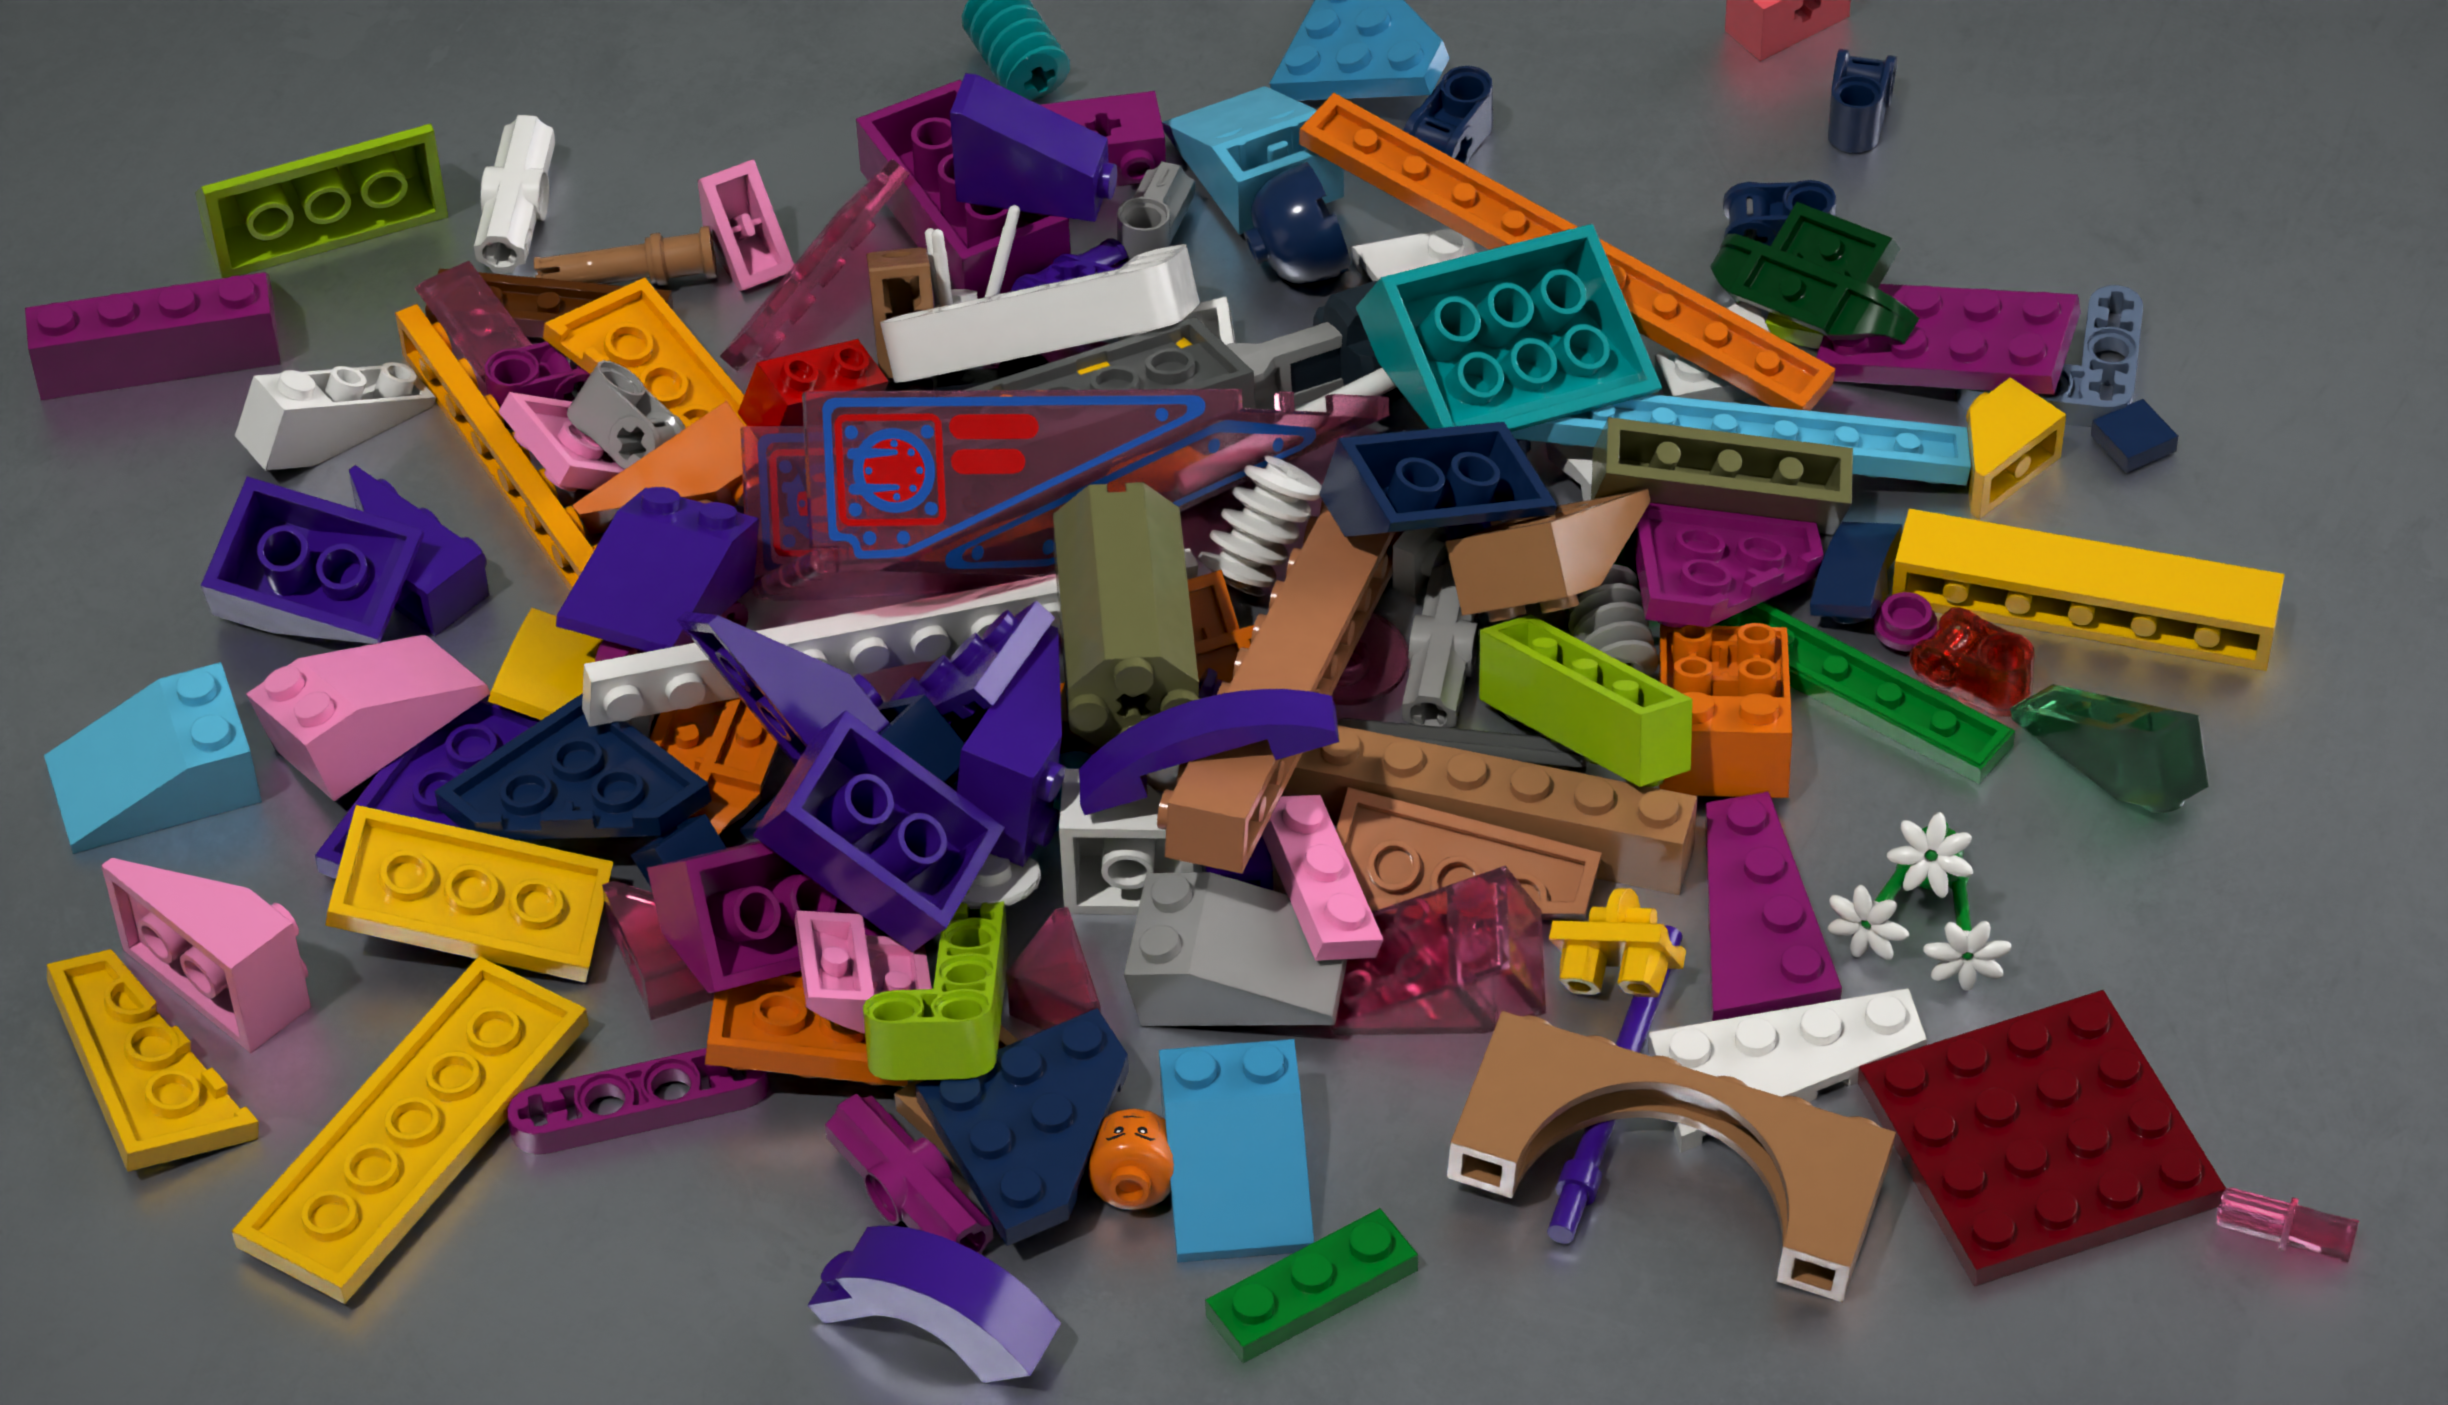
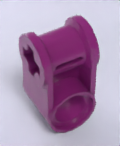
(533, 371)

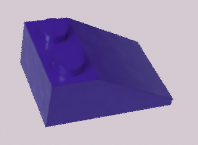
(658, 563)
(308, 566)
(780, 685)
(1014, 754)

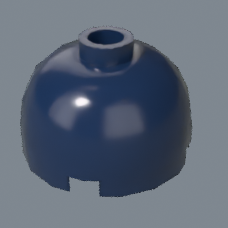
(1296, 229)

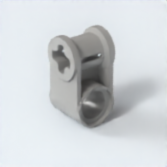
(621, 414)

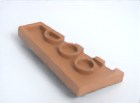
(1413, 850)

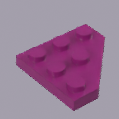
(1717, 563)

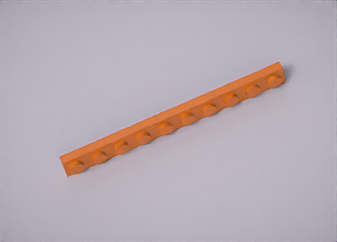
(1500, 217)

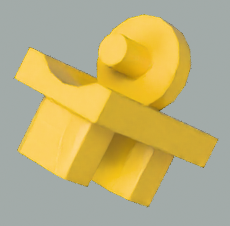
(1616, 937)

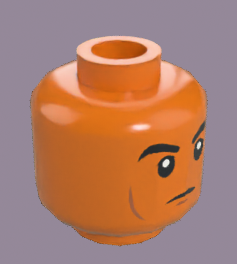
(1133, 1156)

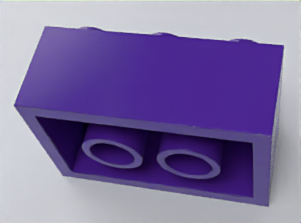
(879, 831)

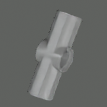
(1439, 654)

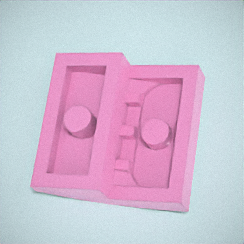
(847, 967)

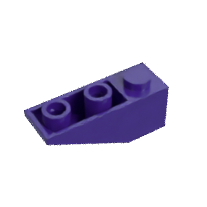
(447, 570)

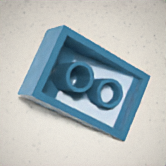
(1236, 1150)

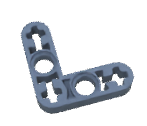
(2081, 384)

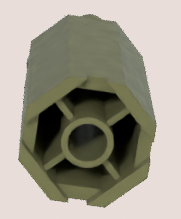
(1122, 609)

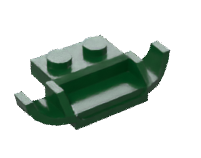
(1818, 276)

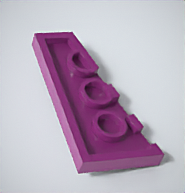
(1759, 917)

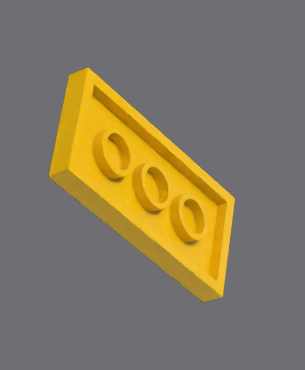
(469, 893)

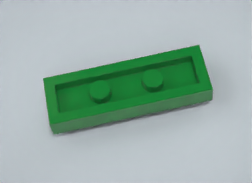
(1311, 1285)

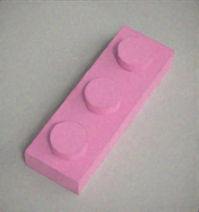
(1320, 880)

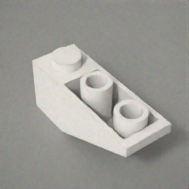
(318, 414)

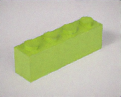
(1586, 700)

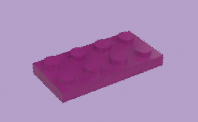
(1965, 340)

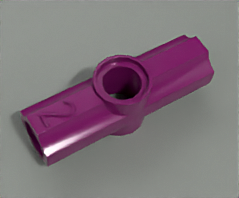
(905, 1176)

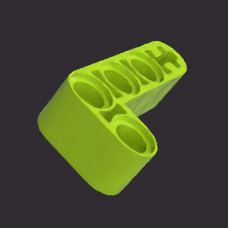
(956, 1023)

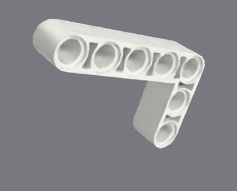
(1139, 297)

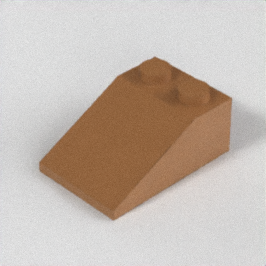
(1543, 556)

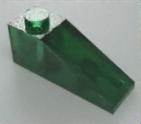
(2121, 745)

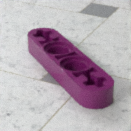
(641, 1108)

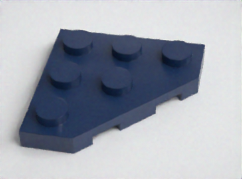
(574, 784)
(1030, 1121)

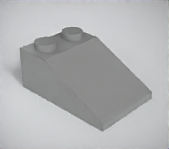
(1225, 957)

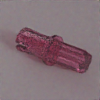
(2287, 1223)

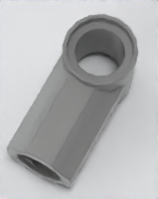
(1155, 210)

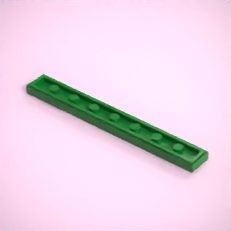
(1879, 694)

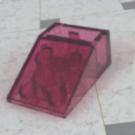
(1449, 962)

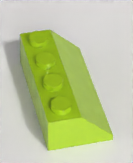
(323, 202)

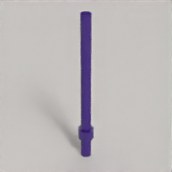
(1581, 1175)

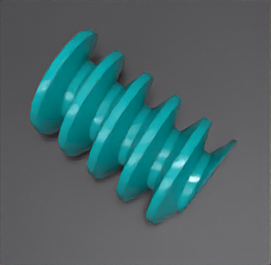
(1016, 46)

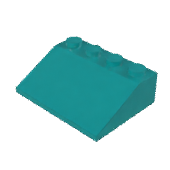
(1510, 334)

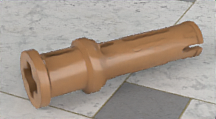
(655, 259)

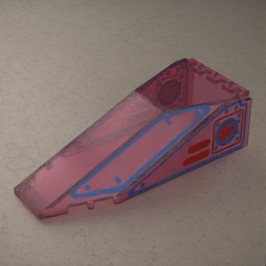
(966, 483)

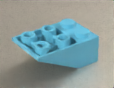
(1246, 143)

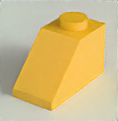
(2010, 443)

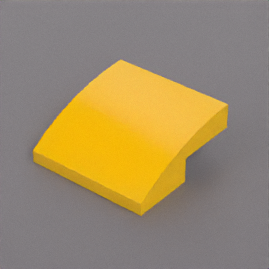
(543, 667)

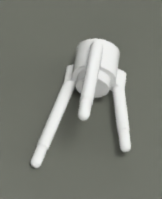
(939, 263)

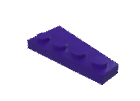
(980, 665)

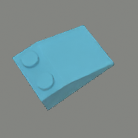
(155, 762)

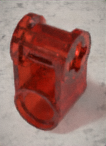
(1980, 662)

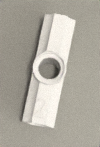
(514, 194)

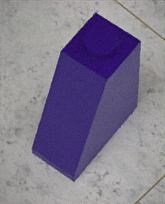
(1026, 155)

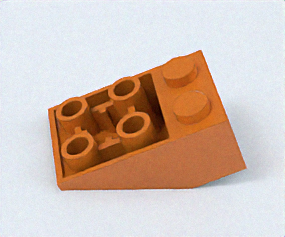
(1737, 707)

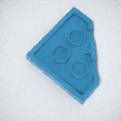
(1361, 52)

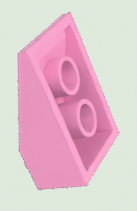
(361, 707)
(212, 947)

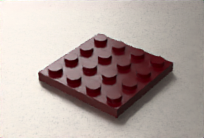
(2040, 1137)

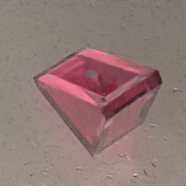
(1051, 976)

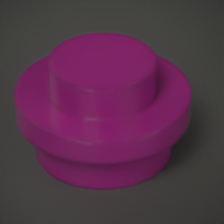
(1904, 621)

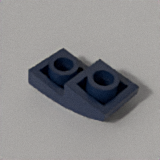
(1854, 571)

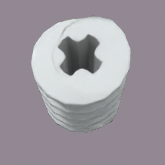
(1262, 525)

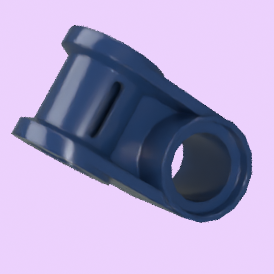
(1859, 101)
(1456, 113)
(1772, 206)

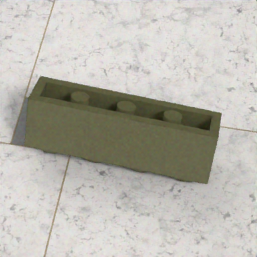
(1724, 471)

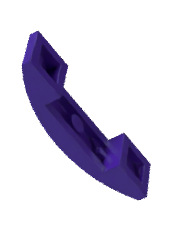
(1200, 728)

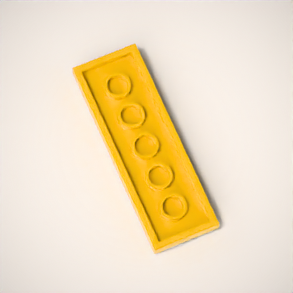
(409, 1129)

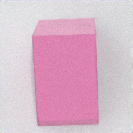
(743, 225)

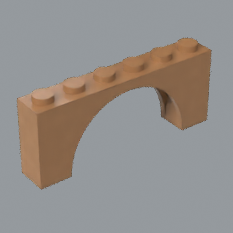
(1552, 1082)

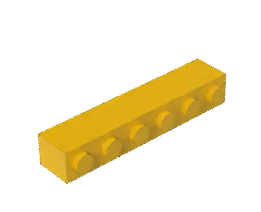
(2090, 589)

